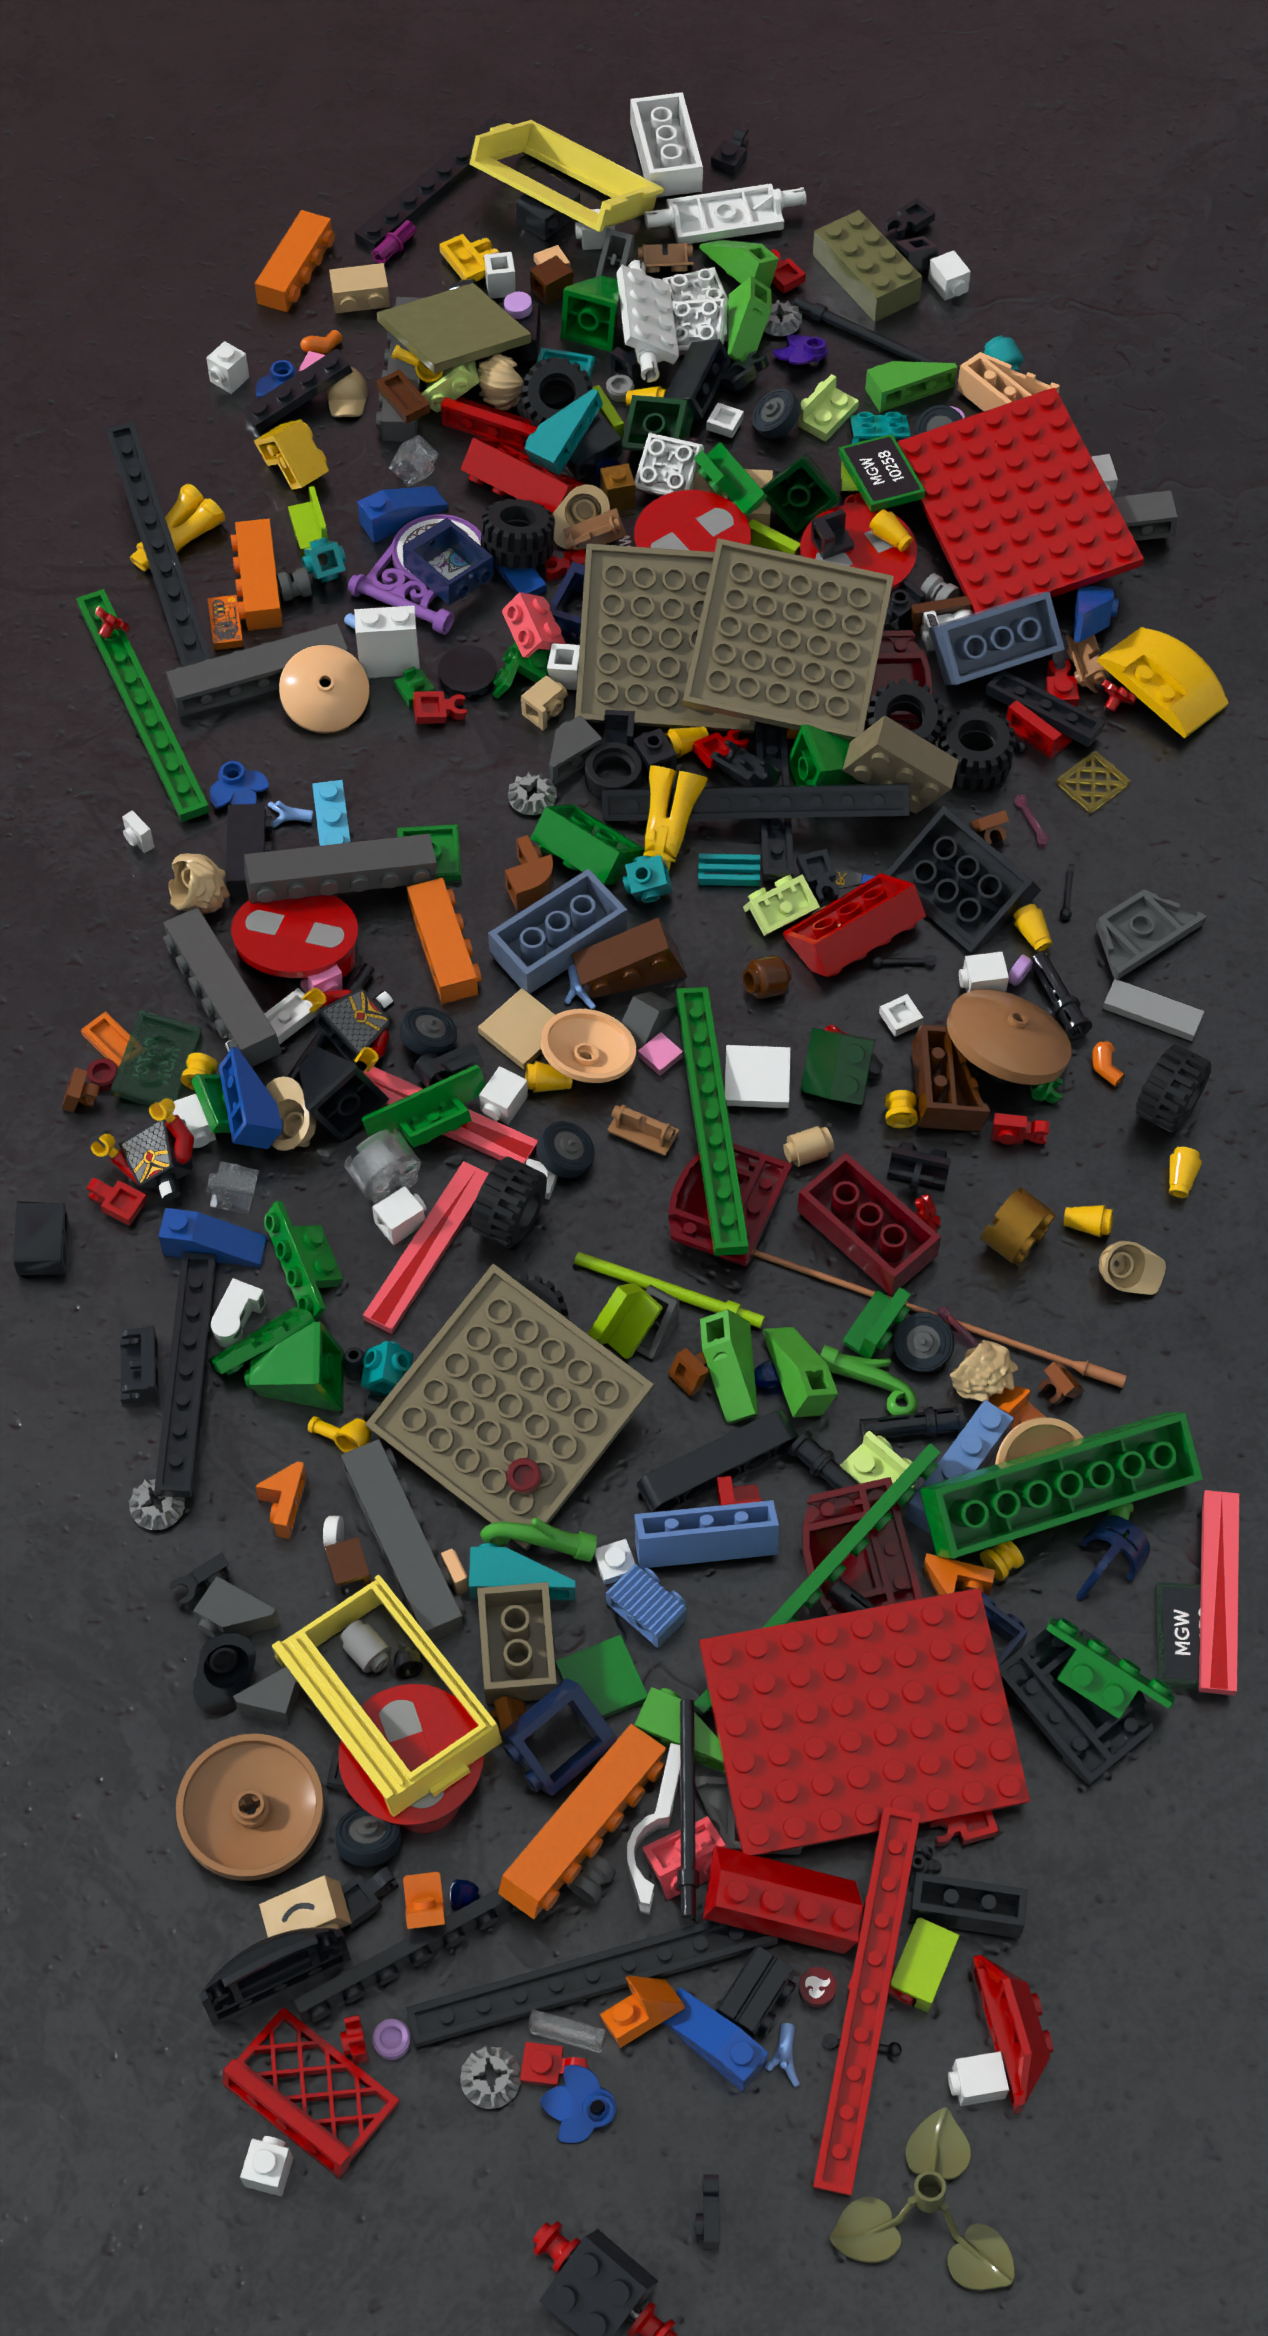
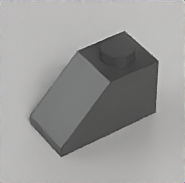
(571, 748)
(232, 1611)

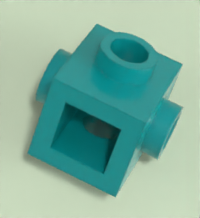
(334, 559)
(647, 878)
(385, 1367)

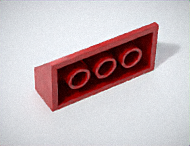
(515, 474)
(867, 919)
(783, 1900)

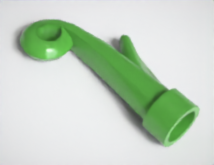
(868, 1371)
(539, 1533)

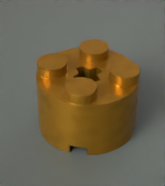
(1018, 1226)

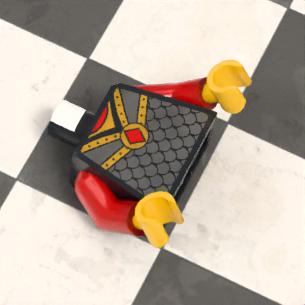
(353, 1022)
(154, 1154)

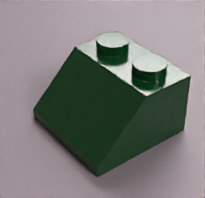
(656, 416)
(838, 1066)

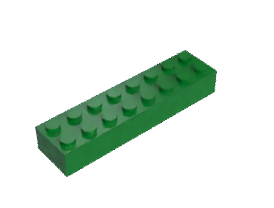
(1060, 1484)

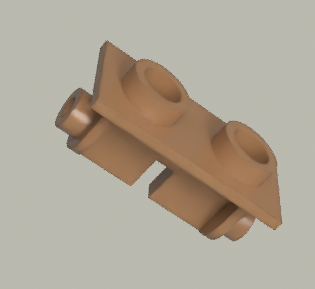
(676, 258)
(596, 530)
(1088, 671)
(642, 1130)

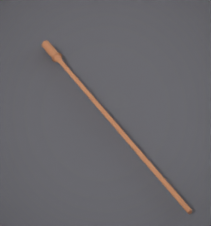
(1085, 1368)

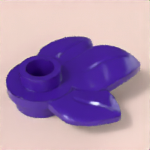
(802, 349)

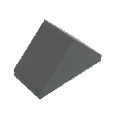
(616, 251)
(647, 1016)
(663, 1324)
(270, 1698)

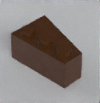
(629, 961)
(943, 1083)

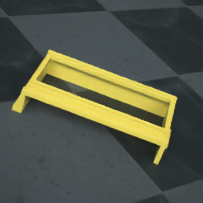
(628, 191)
(355, 1727)

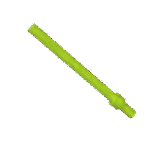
(684, 1295)

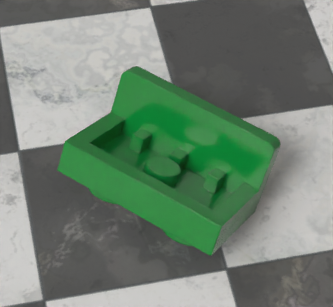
(875, 1322)

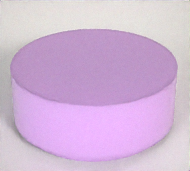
(518, 305)
(1019, 970)
(391, 2039)

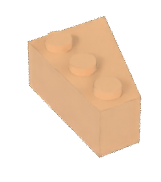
(994, 383)

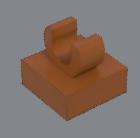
(991, 823)
(79, 1091)
(689, 1371)
(1063, 1381)
(507, 1711)

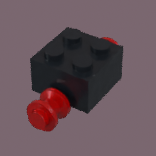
(598, 2286)

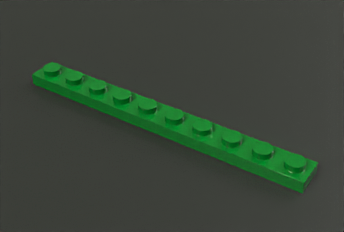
(145, 711)
(711, 1122)
(853, 1543)

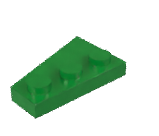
(261, 1340)

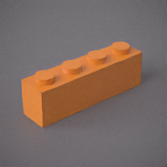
(294, 261)
(258, 575)
(443, 941)

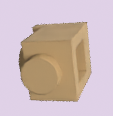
(543, 701)

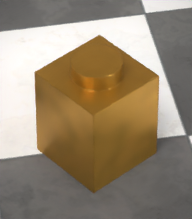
(618, 486)

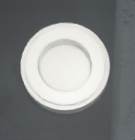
(333, 1530)

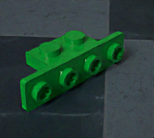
(729, 477)
(533, 668)
(430, 1110)
(304, 1258)
(1101, 1676)

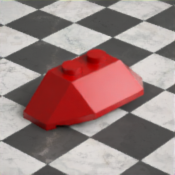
(1013, 2027)

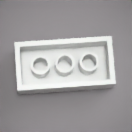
(666, 143)

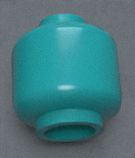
(1005, 350)

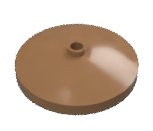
(1009, 1037)
(243, 1776)

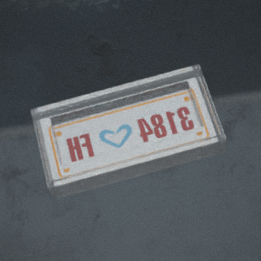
(567, 2031)

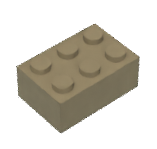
(896, 755)
(516, 1641)

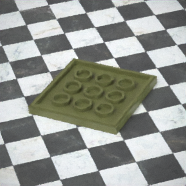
(454, 327)

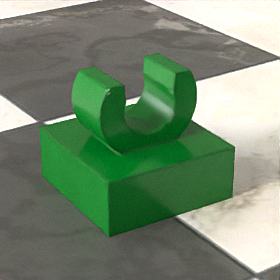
(412, 682)

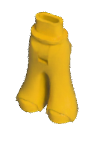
(186, 521)
(666, 834)

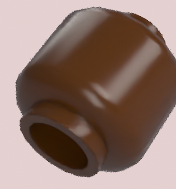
(767, 977)

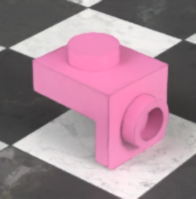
(325, 981)

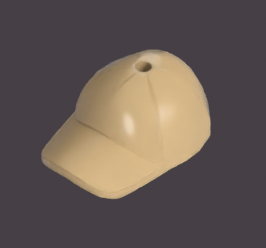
(348, 395)
(1136, 1268)

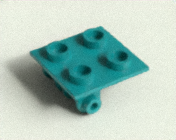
(870, 426)

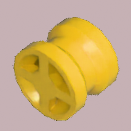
(198, 1064)
(901, 1109)
(1002, 1559)

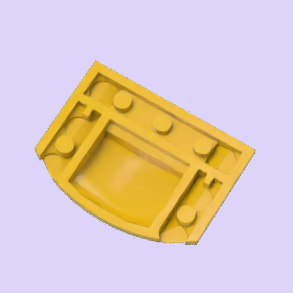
(1167, 678)

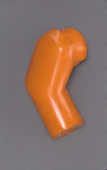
(321, 345)
(1102, 1063)

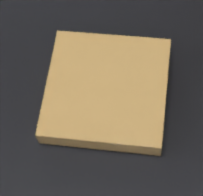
(517, 1028)

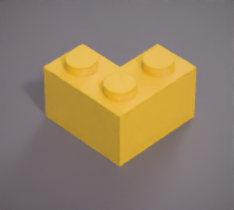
(294, 452)

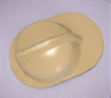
(579, 505)
(298, 1122)

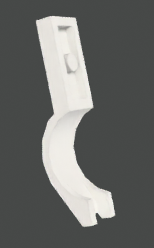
(659, 1820)

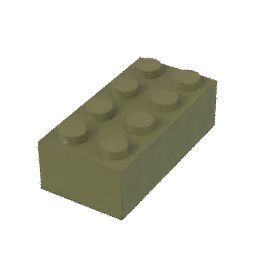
(867, 265)

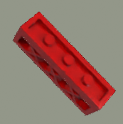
(486, 422)

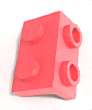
(532, 623)

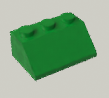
(585, 842)

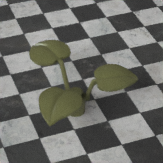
(936, 2153)

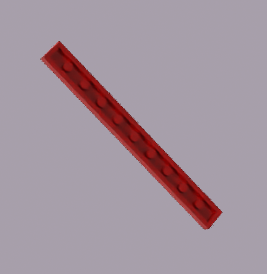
(866, 2002)

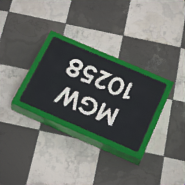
(881, 473)

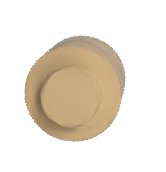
(808, 1146)

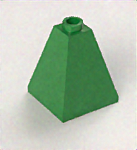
(591, 312)
(819, 758)
(301, 1370)

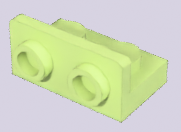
(452, 384)
(826, 409)
(781, 905)
(875, 1461)

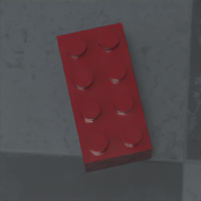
(868, 1223)

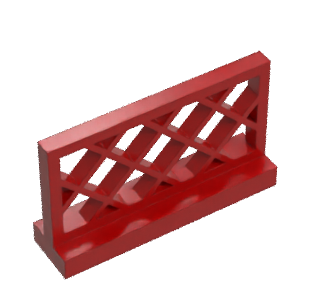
(290, 2118)

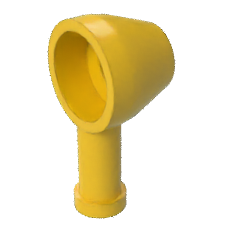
(421, 370)
(347, 1437)

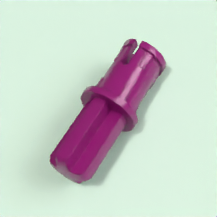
(393, 242)

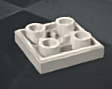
(696, 286)
(699, 321)
(667, 465)
(757, 1076)

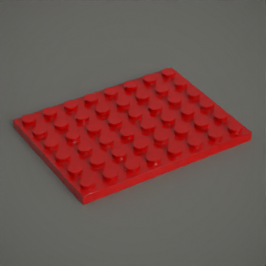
(1019, 503)
(859, 1716)

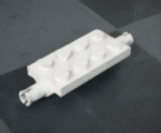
(726, 213)
(647, 318)

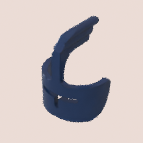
(1135, 1547)

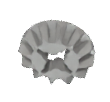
(790, 323)
(545, 795)
(150, 1517)
(506, 2086)

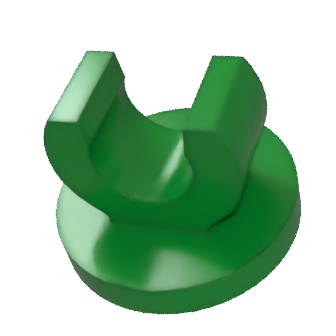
(1046, 1091)

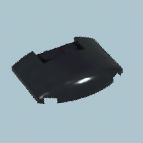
(1075, 1726)
(272, 1968)

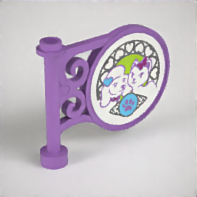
(394, 594)

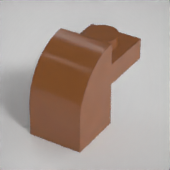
(532, 878)

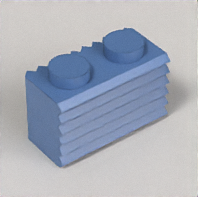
(647, 1605)

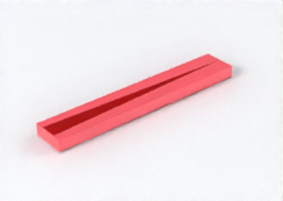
(480, 1133)
(426, 1249)
(1219, 1593)

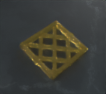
(1075, 794)

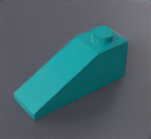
(561, 433)
(503, 1567)

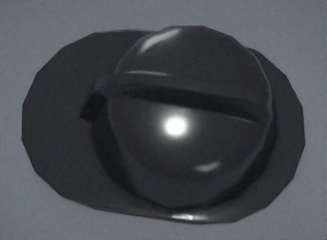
(222, 1672)

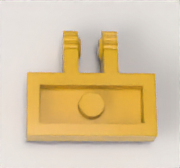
(467, 257)

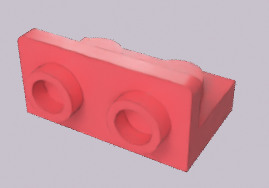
(665, 1855)

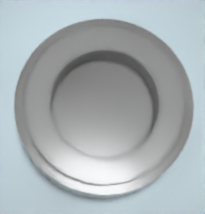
(618, 386)

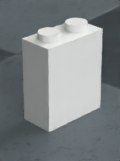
(387, 640)

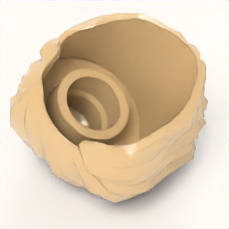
(500, 382)
(197, 884)
(984, 1372)

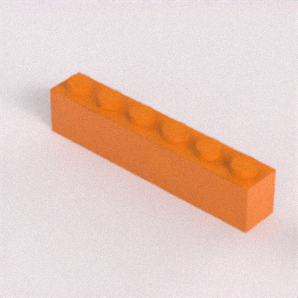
(582, 1821)

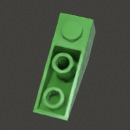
(743, 260)
(747, 317)
(730, 1362)
(801, 1372)

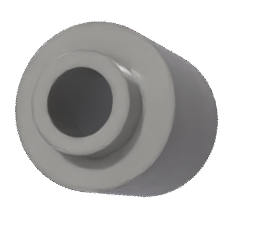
(366, 1646)

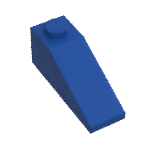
(391, 509)
(1093, 611)
(249, 1105)
(201, 1233)
(718, 2041)

